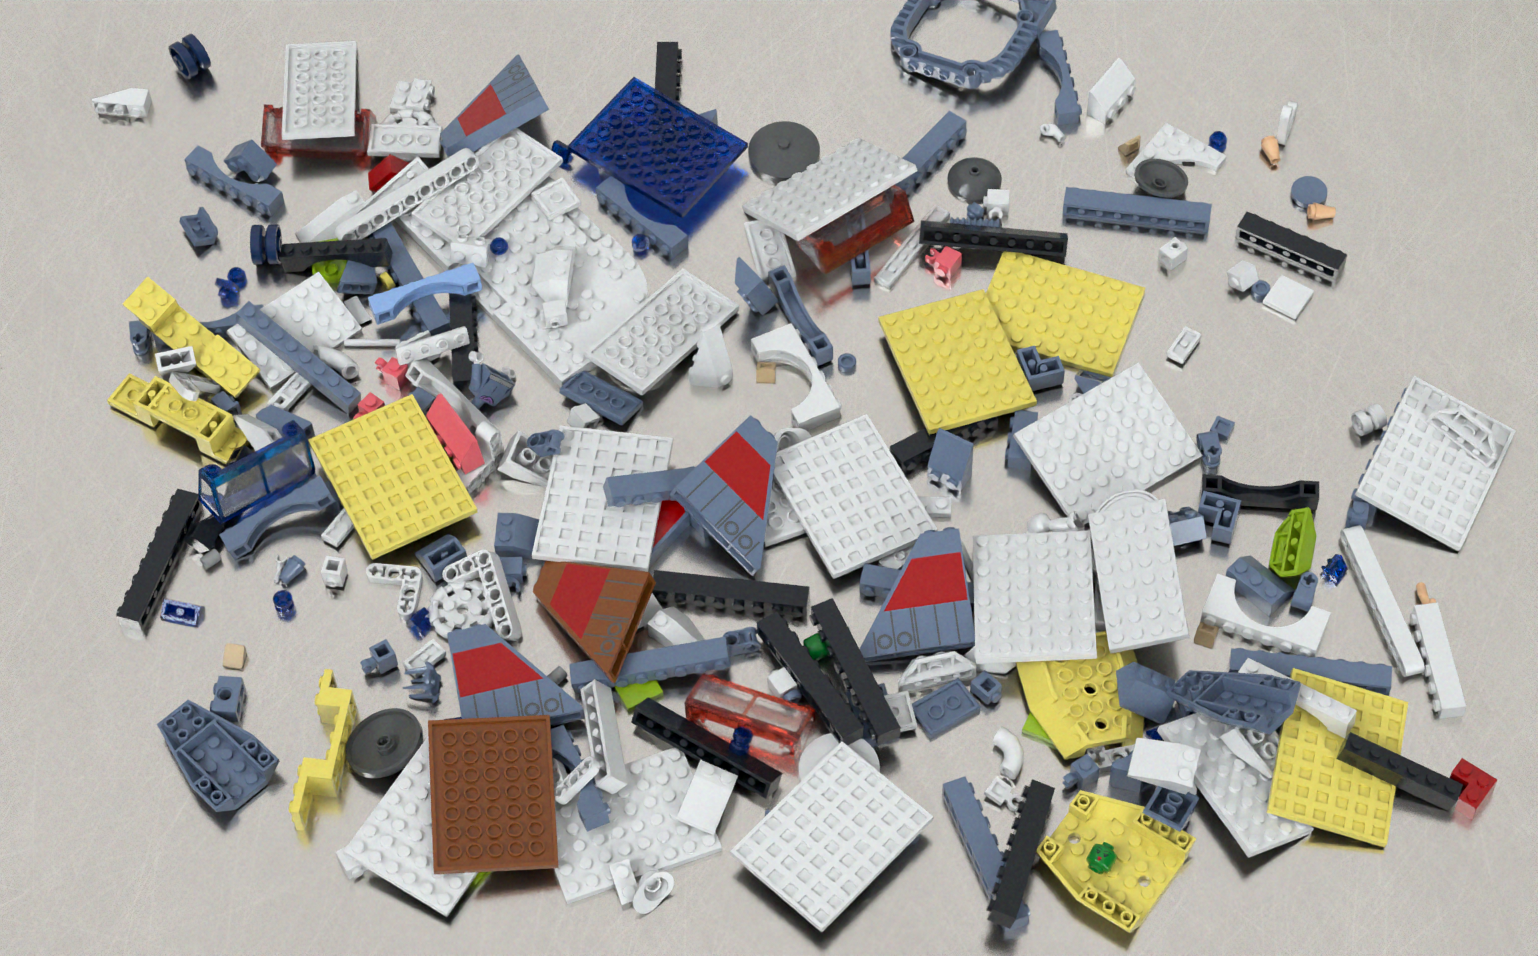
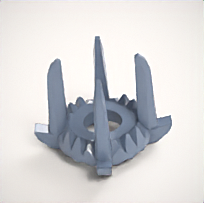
(430, 685)

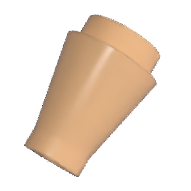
(1271, 148)
(1318, 211)

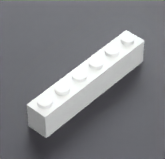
(1438, 660)
(603, 736)

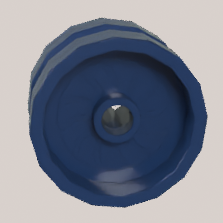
(189, 56)
(265, 244)

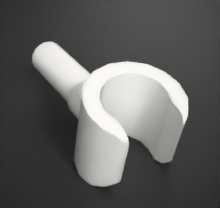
(280, 565)

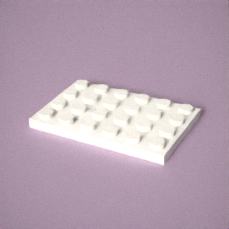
(310, 315)

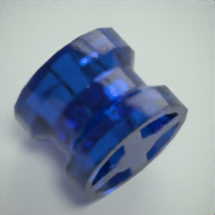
(283, 596)

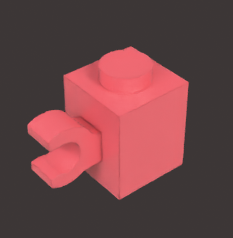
(946, 262)
(392, 372)
(369, 404)

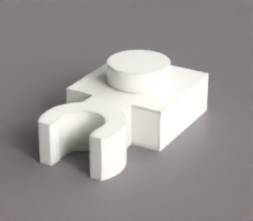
(1000, 792)

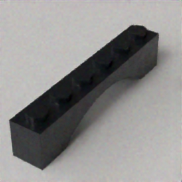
(365, 251)
(1292, 495)
(203, 534)

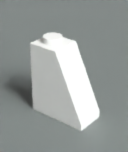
(175, 360)

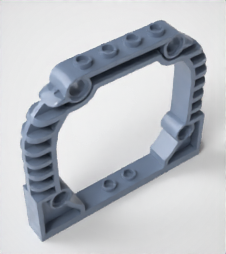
(970, 74)

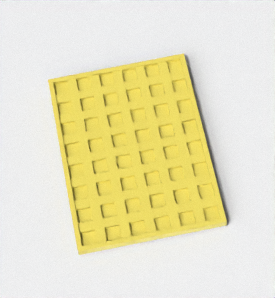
(1064, 311)
(957, 361)
(392, 476)
(1319, 788)

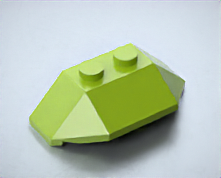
(1294, 544)

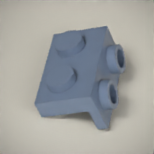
(199, 228)

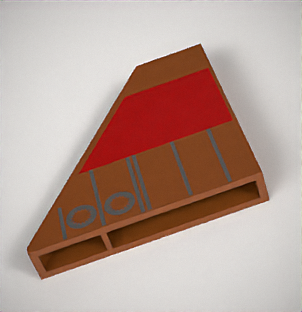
(596, 607)

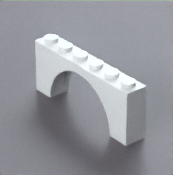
(787, 346)
(1298, 638)

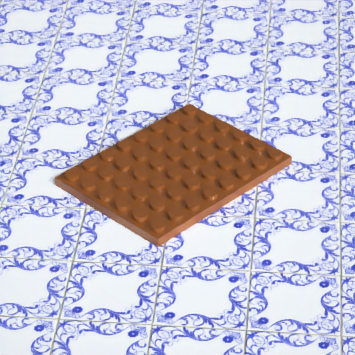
(492, 794)

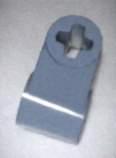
(139, 337)
(546, 442)
(1210, 448)
(1304, 593)
(742, 641)

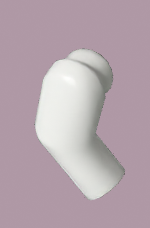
(1052, 130)

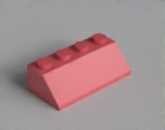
(454, 435)

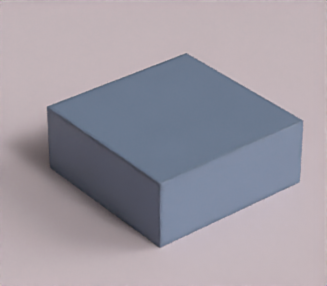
(1223, 427)

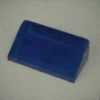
(181, 611)

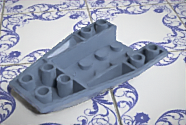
(1238, 699)
(216, 756)

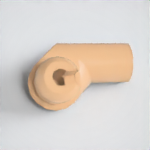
(1423, 594)

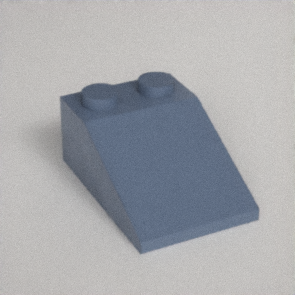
(950, 460)
(515, 535)
(1171, 807)

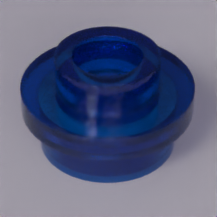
(1218, 139)
(499, 242)
(640, 242)
(234, 272)

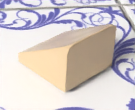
(1130, 146)
(766, 372)
(1206, 635)
(234, 656)

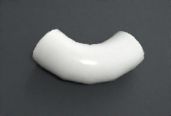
(337, 361)
(1012, 752)

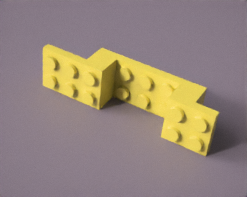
(178, 330)
(160, 401)
(320, 775)

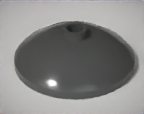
(1161, 178)
(970, 185)

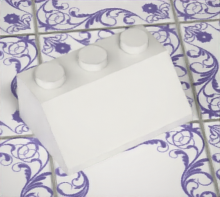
(1110, 92)

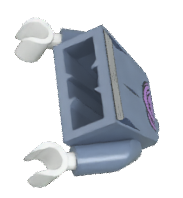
(488, 383)

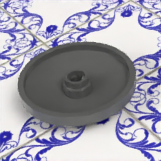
(783, 150)
(384, 743)

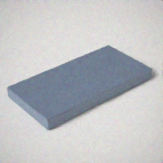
(601, 397)

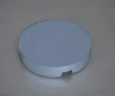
(1308, 190)

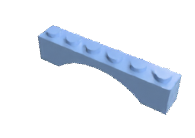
(460, 281)

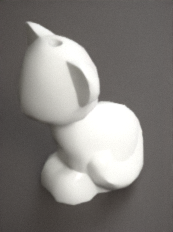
(1041, 523)

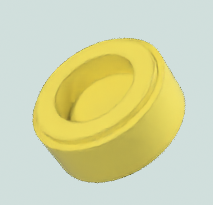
(387, 280)

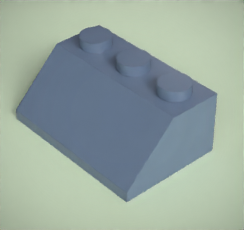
(753, 289)
(1259, 584)
(1144, 691)

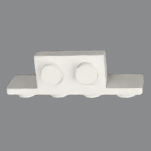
(432, 345)

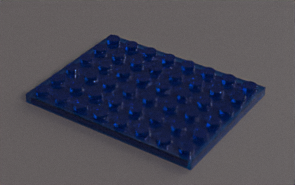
(657, 147)

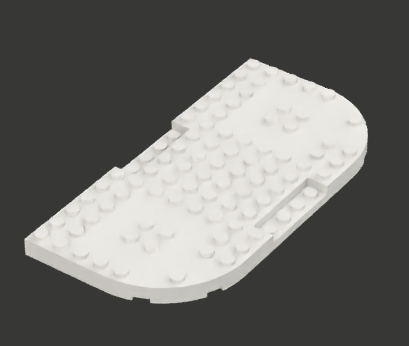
(603, 287)

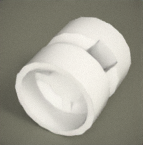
(1366, 420)

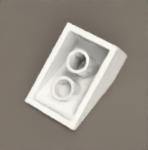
(524, 463)
(1253, 747)
(1164, 764)
(706, 797)

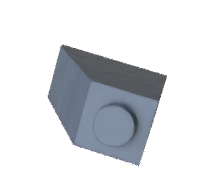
(357, 279)
(278, 418)

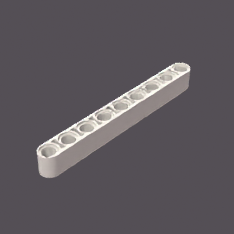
(408, 196)
(1382, 601)

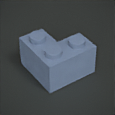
(252, 159)
(1040, 372)
(1222, 512)

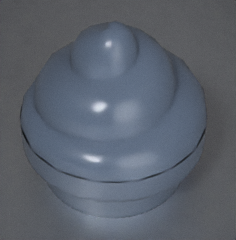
(974, 211)

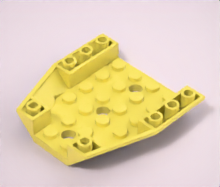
(1068, 712)
(1142, 849)

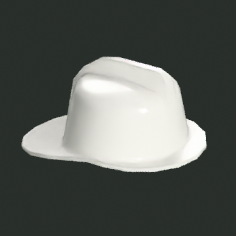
(790, 436)
(652, 890)

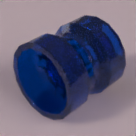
(740, 743)

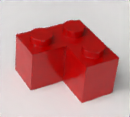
(385, 172)
(1475, 789)

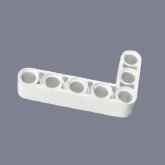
(492, 450)
(491, 589)

